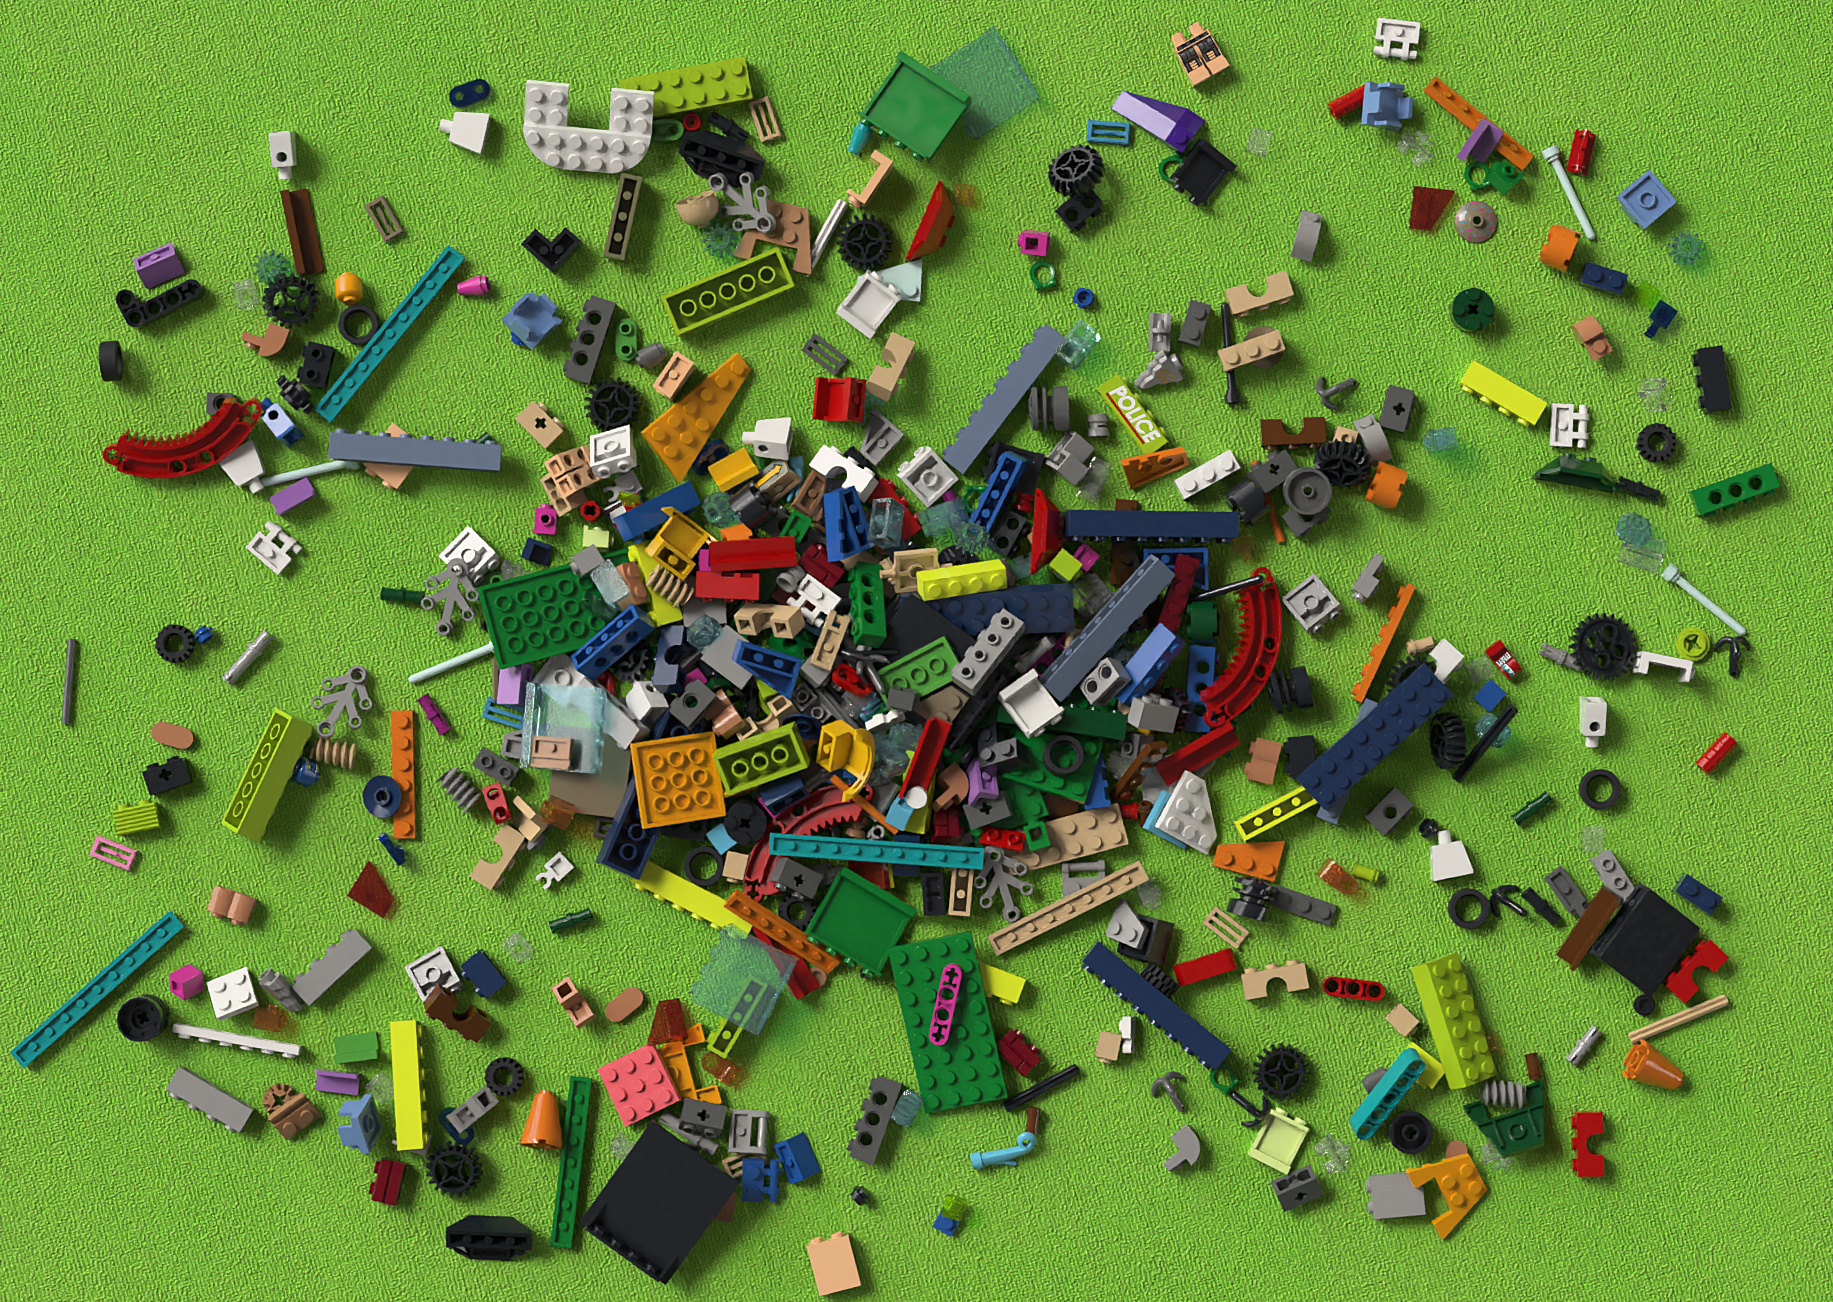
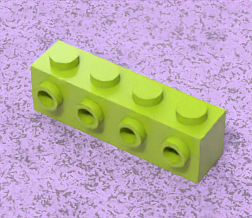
(724, 1038)

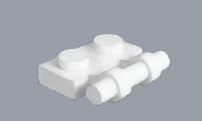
(1396, 31)
(1562, 425)
(269, 552)
(816, 594)

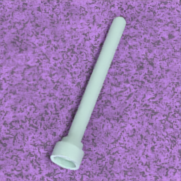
(1552, 155)
(309, 471)
(1672, 574)
(451, 663)

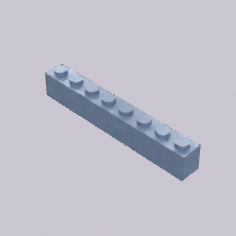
(1003, 400)
(415, 452)
(1106, 628)

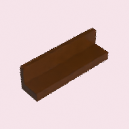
(302, 231)
(1588, 926)

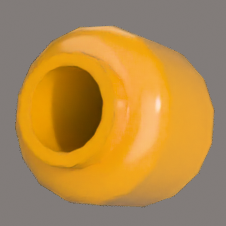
(348, 288)

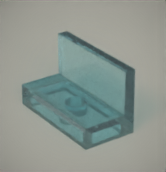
(610, 584)

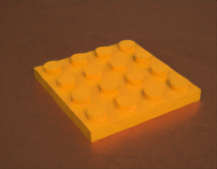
(677, 780)

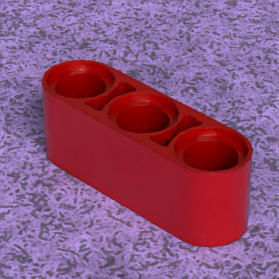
(1205, 966)
(1362, 993)

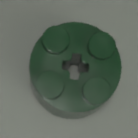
(1473, 298)
(1203, 622)

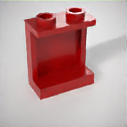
(839, 399)

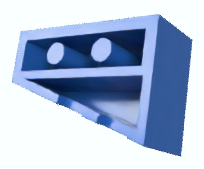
(845, 524)
(1169, 555)
(770, 666)
(1098, 792)

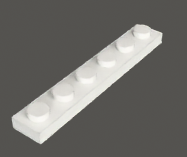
(227, 1038)

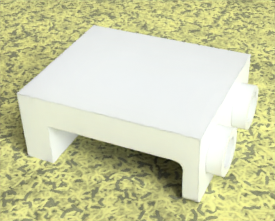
(869, 303)
(1645, 658)
(1030, 704)

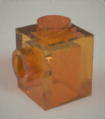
(557, 812)
(269, 1018)

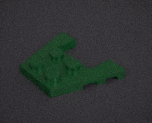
(1516, 1130)

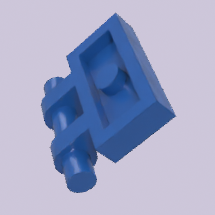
(753, 1179)

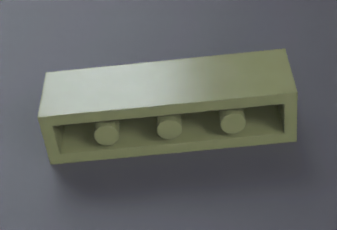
(623, 217)

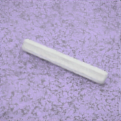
(827, 231)

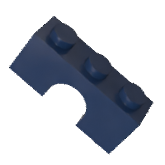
(671, 643)

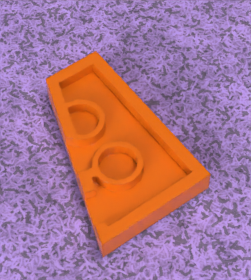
(1152, 466)
(1252, 859)

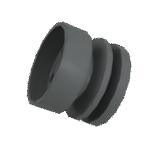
(1049, 408)

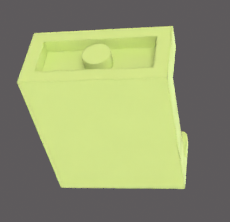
(1278, 1140)

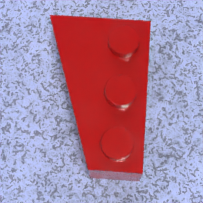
(729, 586)

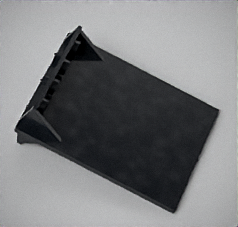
(921, 624)
(658, 1203)

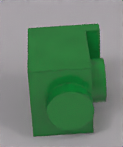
(1503, 176)
(1033, 841)

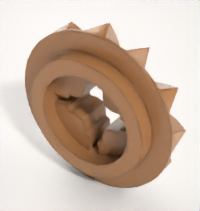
(278, 1089)

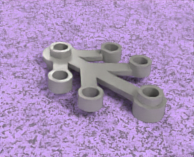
(745, 203)
(452, 593)
(343, 699)
(1001, 879)

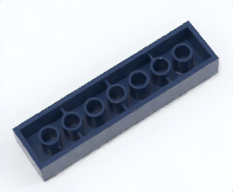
(1154, 525)
(1040, 607)
(1374, 736)
(626, 843)
(1155, 1004)

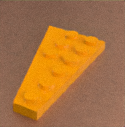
(688, 424)

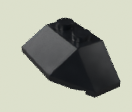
(714, 153)
(489, 1238)

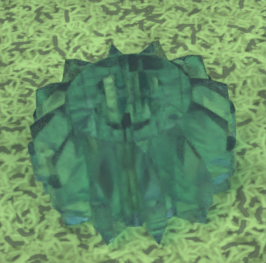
(727, 239)
(1693, 248)
(266, 261)
(718, 510)
(1634, 529)
(963, 539)
(1484, 724)
(907, 1108)

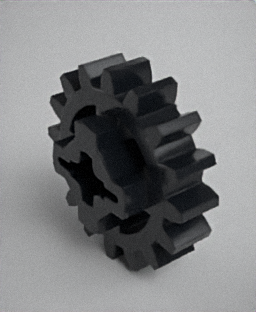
(295, 394)
(633, 663)
(1179, 700)

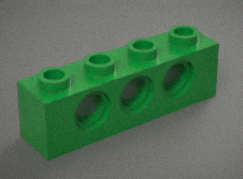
(1701, 497)
(867, 604)
(798, 648)

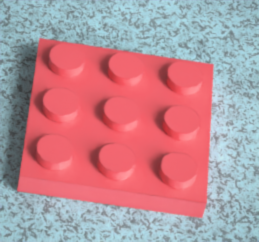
(639, 1084)

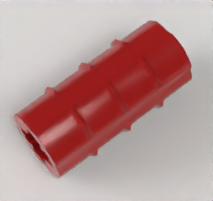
(1347, 103)
(591, 518)
(1716, 753)

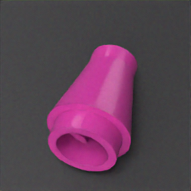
(475, 286)

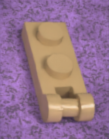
(829, 641)

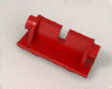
(1581, 152)
(1003, 838)

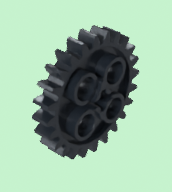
(1587, 655)

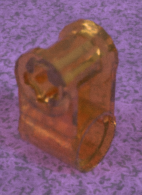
(1334, 874)
(721, 1068)

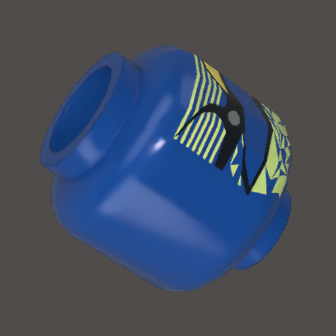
(305, 772)

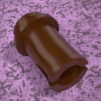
(1144, 809)
(1533, 1066)
(1033, 1118)

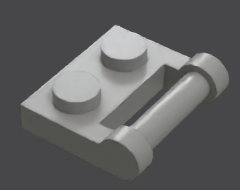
(1030, 657)
(1074, 884)
(741, 1132)

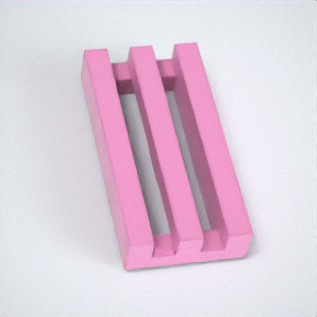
(130, 859)

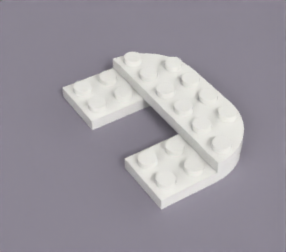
(586, 148)

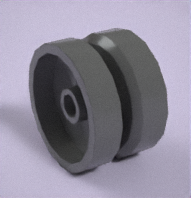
(1294, 490)

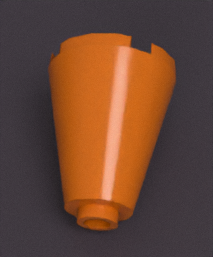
(1651, 1067)
(543, 1123)

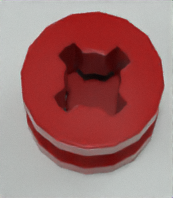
(1023, 502)

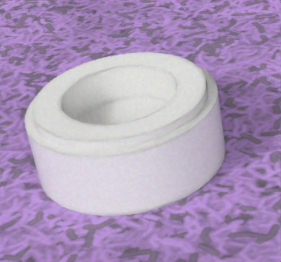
(916, 797)

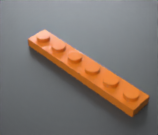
(1472, 117)
(1386, 634)
(404, 772)
(780, 930)

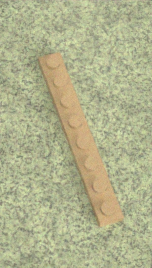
(1068, 907)

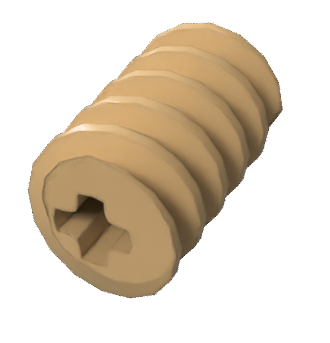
(669, 586)
(334, 751)

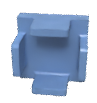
(1385, 105)
(1645, 200)
(532, 319)
(365, 1124)

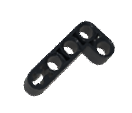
(162, 299)

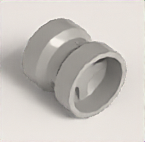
(1098, 420)
(790, 578)

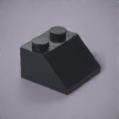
(1156, 942)

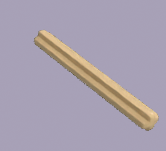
(1678, 1018)

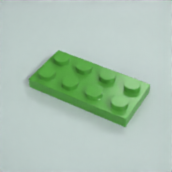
(922, 669)

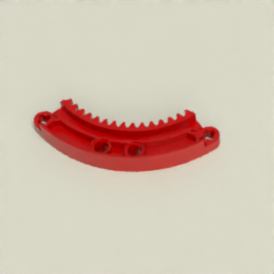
(217, 437)
(1240, 683)
(820, 811)

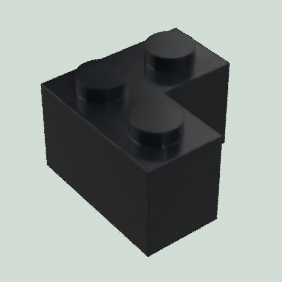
(555, 253)
(999, 753)

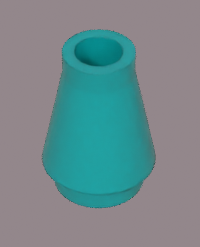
(860, 137)

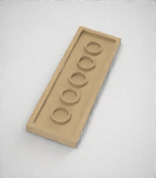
(1073, 838)

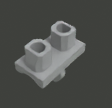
(1159, 331)

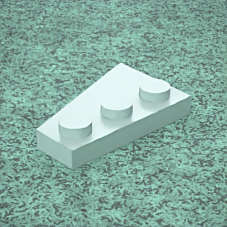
(906, 278)

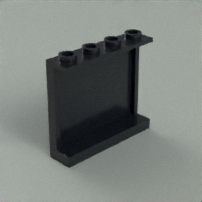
(1645, 939)

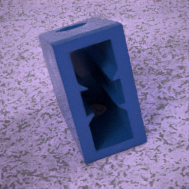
(280, 423)

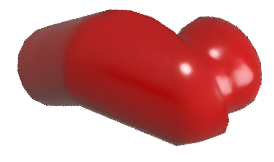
(609, 681)

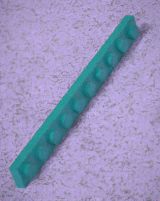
(389, 334)
(876, 851)
(97, 989)

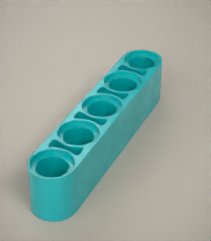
(1387, 1093)

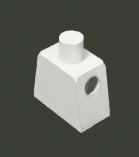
(468, 130)
(279, 143)
(771, 438)
(245, 466)
(646, 702)
(1592, 710)
(1448, 858)

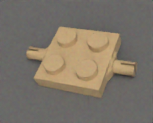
(907, 564)

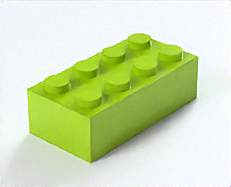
(761, 758)

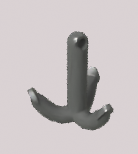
(1325, 394)
(869, 670)
(1165, 1081)

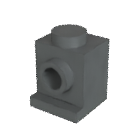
(903, 699)

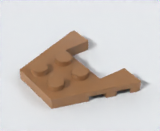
(791, 232)

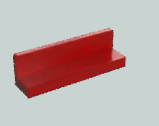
(752, 553)
(1197, 753)
(927, 754)
(801, 980)

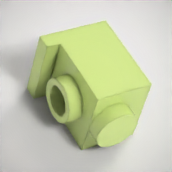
(599, 537)

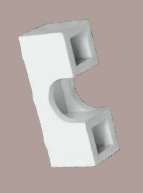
(831, 463)
(1206, 474)
(1447, 659)

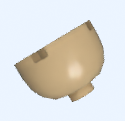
(698, 209)

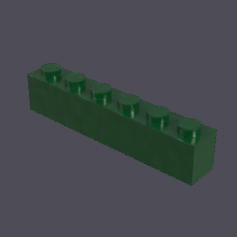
(1078, 723)

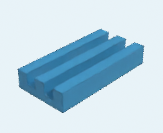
(1107, 132)
(487, 707)

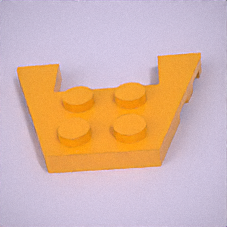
(679, 1069)
(1458, 1184)

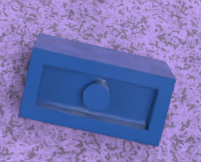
(797, 1158)

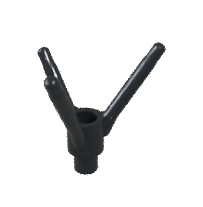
(854, 656)

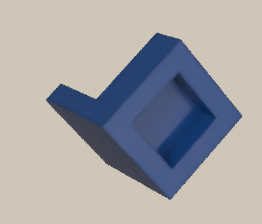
(1489, 695)

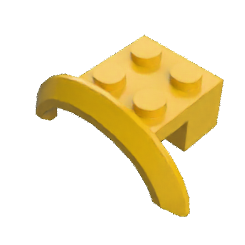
(678, 543)
(849, 749)

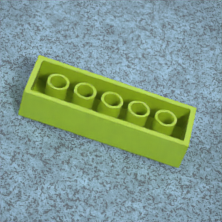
(695, 87)
(728, 292)
(267, 775)
(1454, 1021)

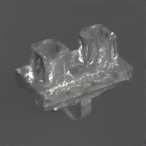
(1423, 153)
(1337, 1151)
(1489, 1155)

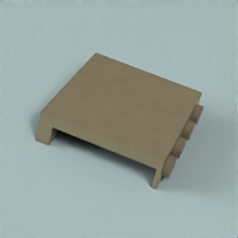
(600, 792)

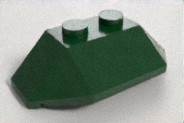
(1577, 473)

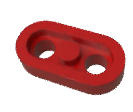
(851, 681)

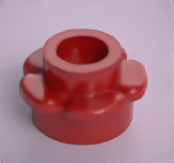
(692, 116)

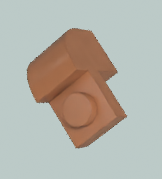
(1591, 336)
(272, 344)
(954, 784)
(573, 1002)

